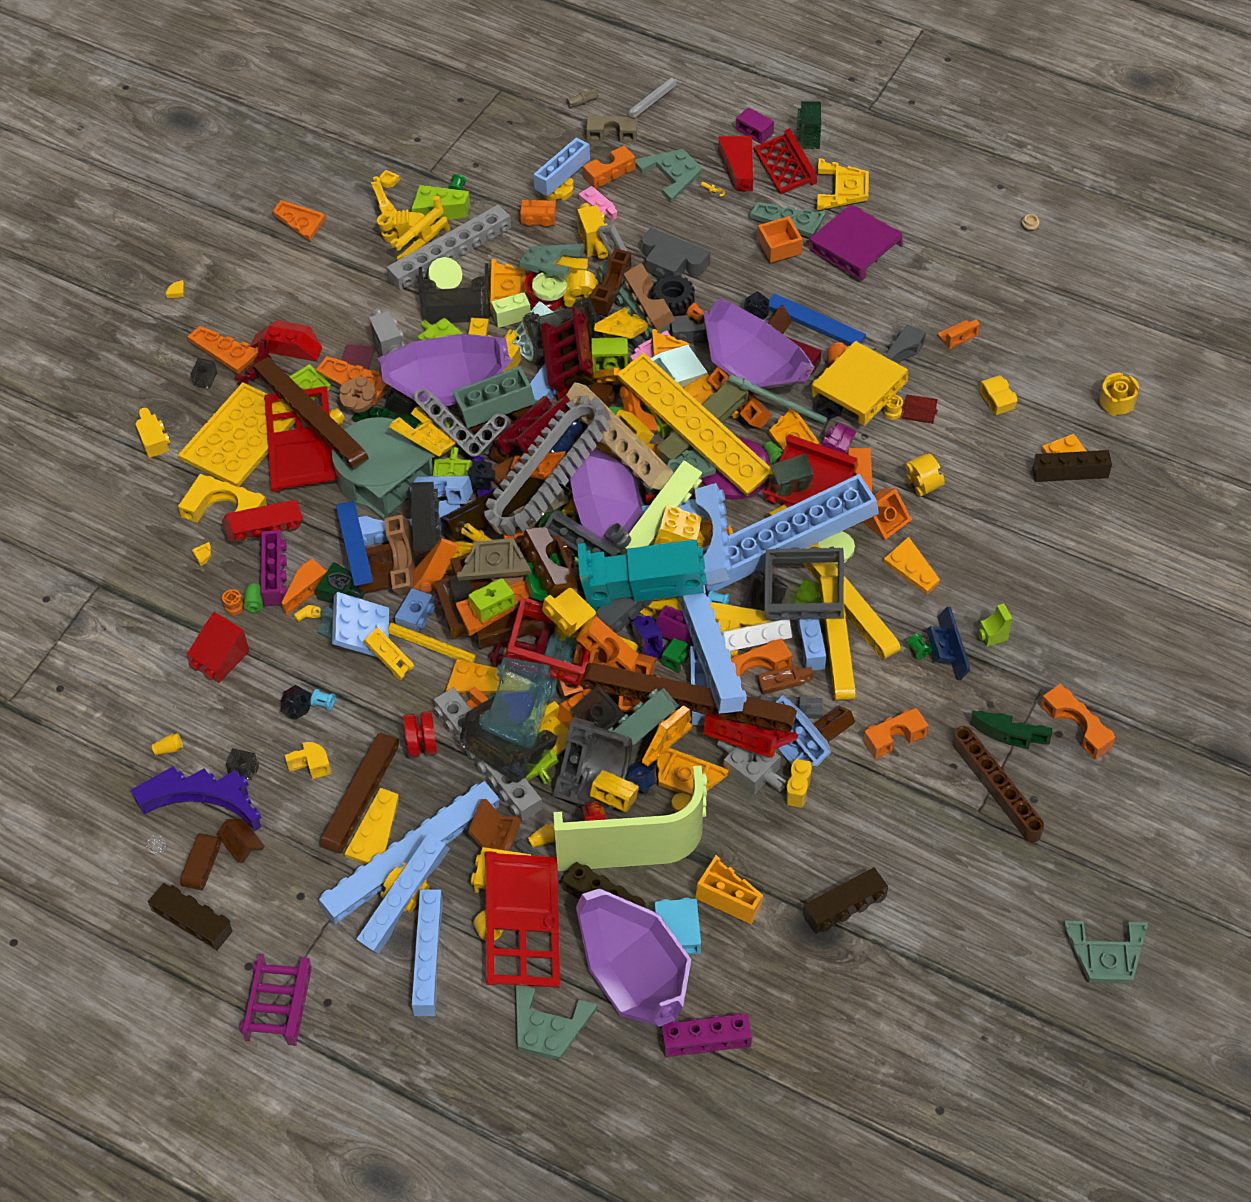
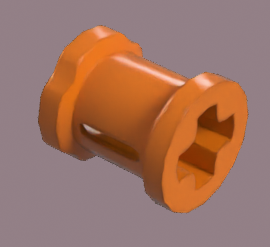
(693, 314)

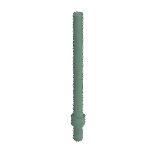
(747, 385)

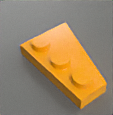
(912, 566)

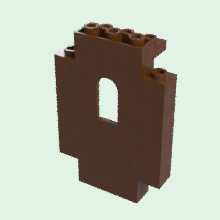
(501, 629)

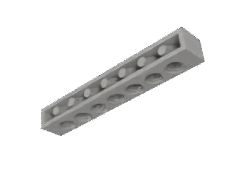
(450, 245)
(521, 807)

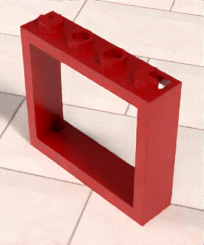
(559, 669)

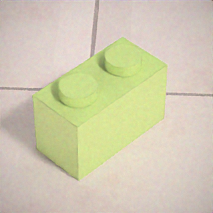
(510, 309)

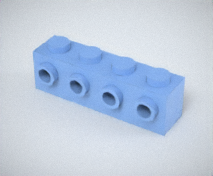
(561, 166)

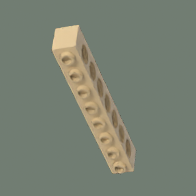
(626, 444)

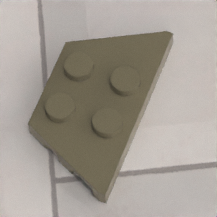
(494, 560)

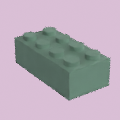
(494, 395)

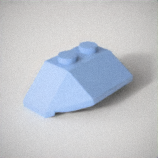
(810, 742)

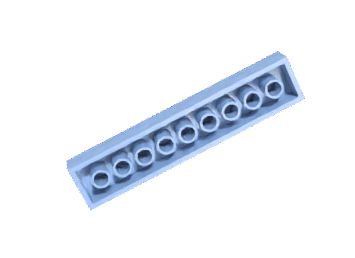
(799, 526)

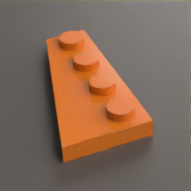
(224, 349)
(341, 372)
(473, 623)

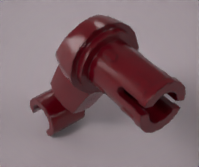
(263, 352)

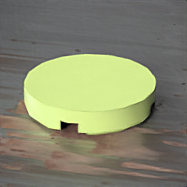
(445, 273)
(549, 287)
(840, 540)

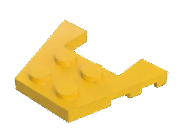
(850, 185)
(426, 435)

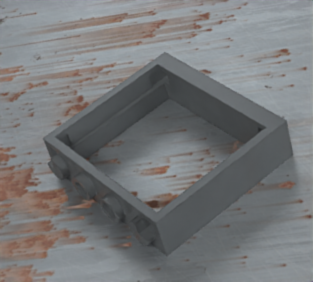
(804, 610)

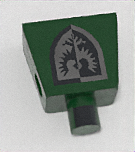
(337, 580)

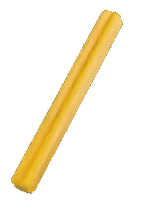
(431, 643)

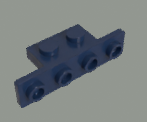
(948, 644)

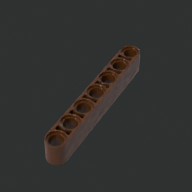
(998, 791)
(359, 793)

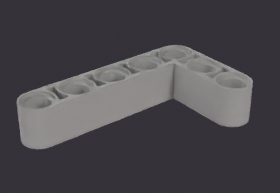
(458, 426)

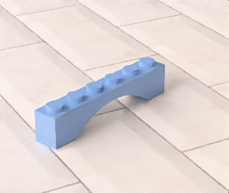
(711, 505)
(375, 532)
(385, 918)
(426, 955)

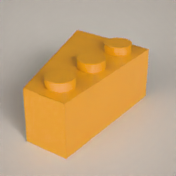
(728, 892)

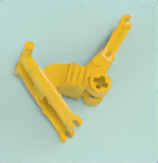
(407, 224)

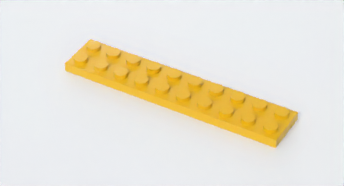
(694, 424)

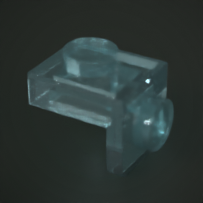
(326, 627)

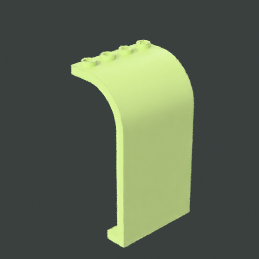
(633, 839)

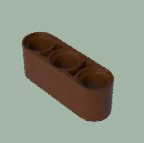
(200, 861)

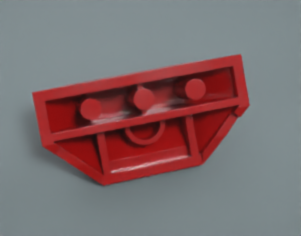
(290, 340)

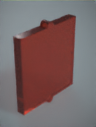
(919, 409)

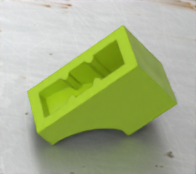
(996, 627)

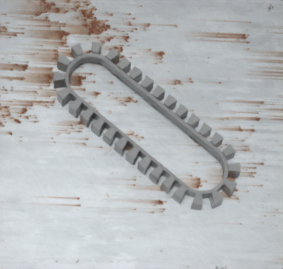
(531, 462)

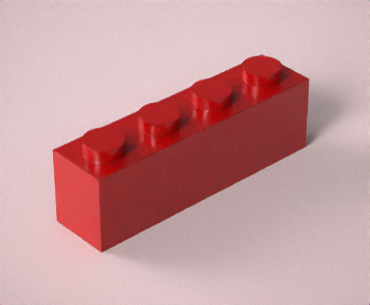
(253, 521)

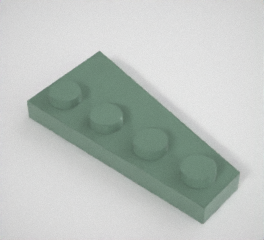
(805, 221)
(692, 457)

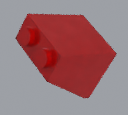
(218, 648)

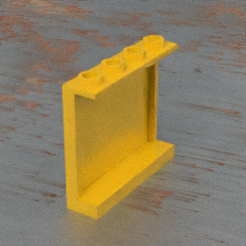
(861, 381)

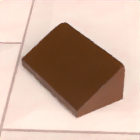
(780, 319)
(835, 722)

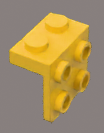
(677, 526)
(568, 611)
(552, 724)

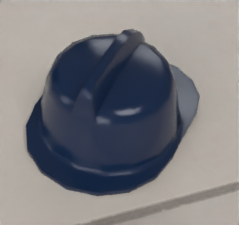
(642, 775)

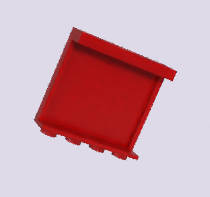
(828, 466)

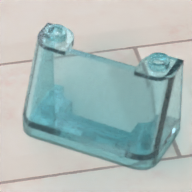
(519, 702)

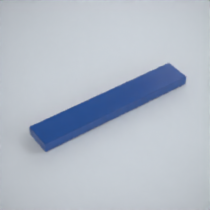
(817, 321)
(354, 543)

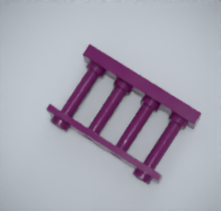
(293, 1011)

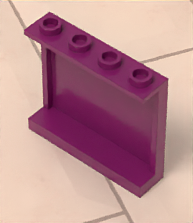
(854, 241)

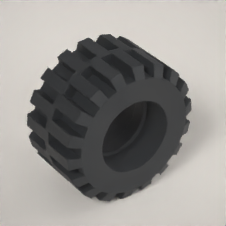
(676, 292)

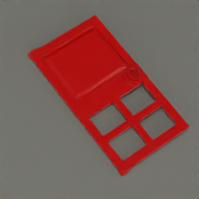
(299, 454)
(521, 898)

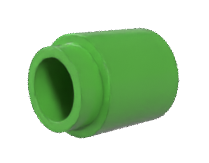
(253, 598)

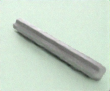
(652, 98)

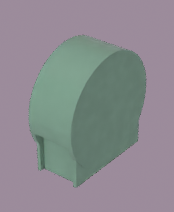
(387, 475)

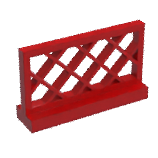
(797, 157)
(747, 736)

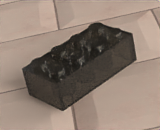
(424, 519)

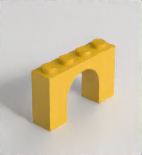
(209, 490)

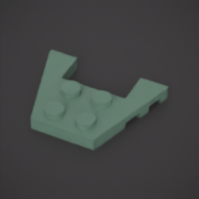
(676, 166)
(546, 258)
(1105, 959)
(547, 1033)

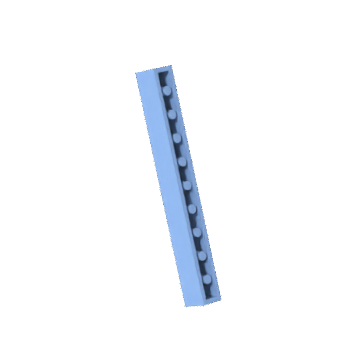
(712, 652)
(369, 879)

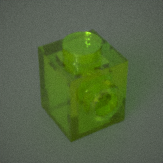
(808, 593)

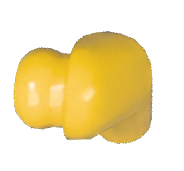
(308, 611)

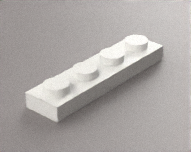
(757, 634)

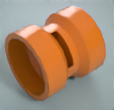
(233, 602)

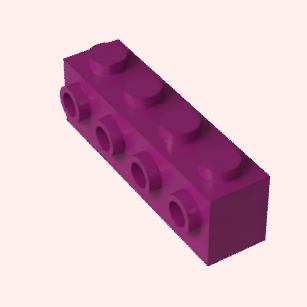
(272, 568)
(706, 1035)

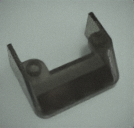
(455, 304)

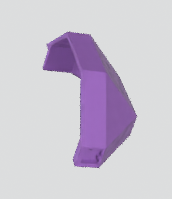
(753, 348)
(443, 364)
(606, 494)
(633, 957)

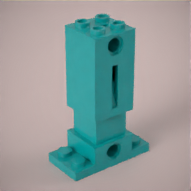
(642, 573)

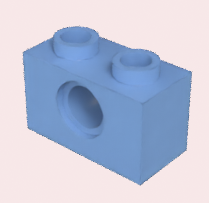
(415, 610)

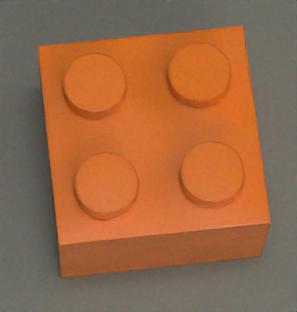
(779, 239)

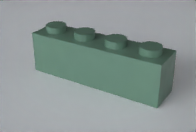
(646, 715)

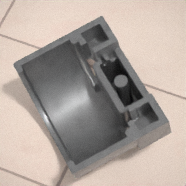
(587, 754)

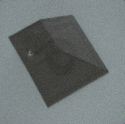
(755, 593)
(598, 708)

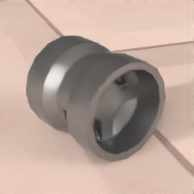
(618, 536)

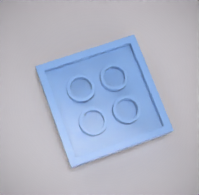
(356, 620)

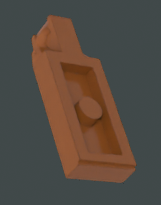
(784, 678)

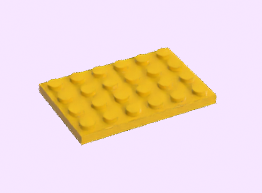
(235, 436)

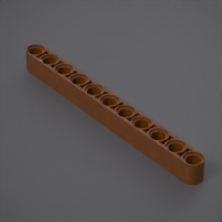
(311, 413)
(694, 697)

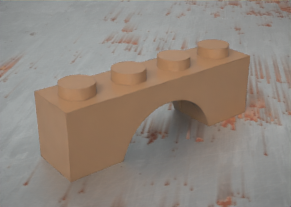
(657, 310)
(399, 535)

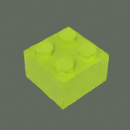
(609, 353)

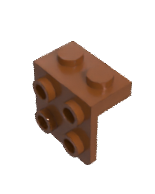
(492, 829)

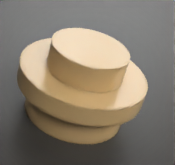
(1030, 222)

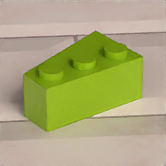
(454, 202)

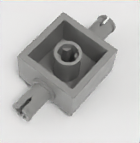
(385, 332)
(752, 769)

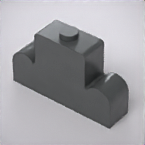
(672, 255)

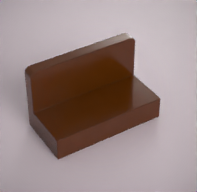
(239, 839)

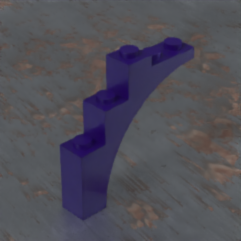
(173, 788)

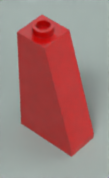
(738, 160)

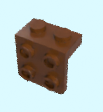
(381, 564)

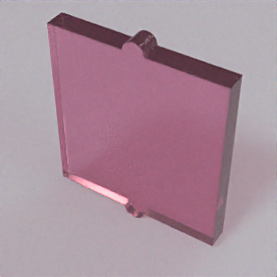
(358, 355)

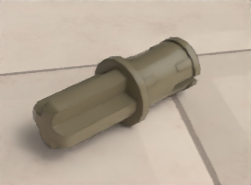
(582, 98)

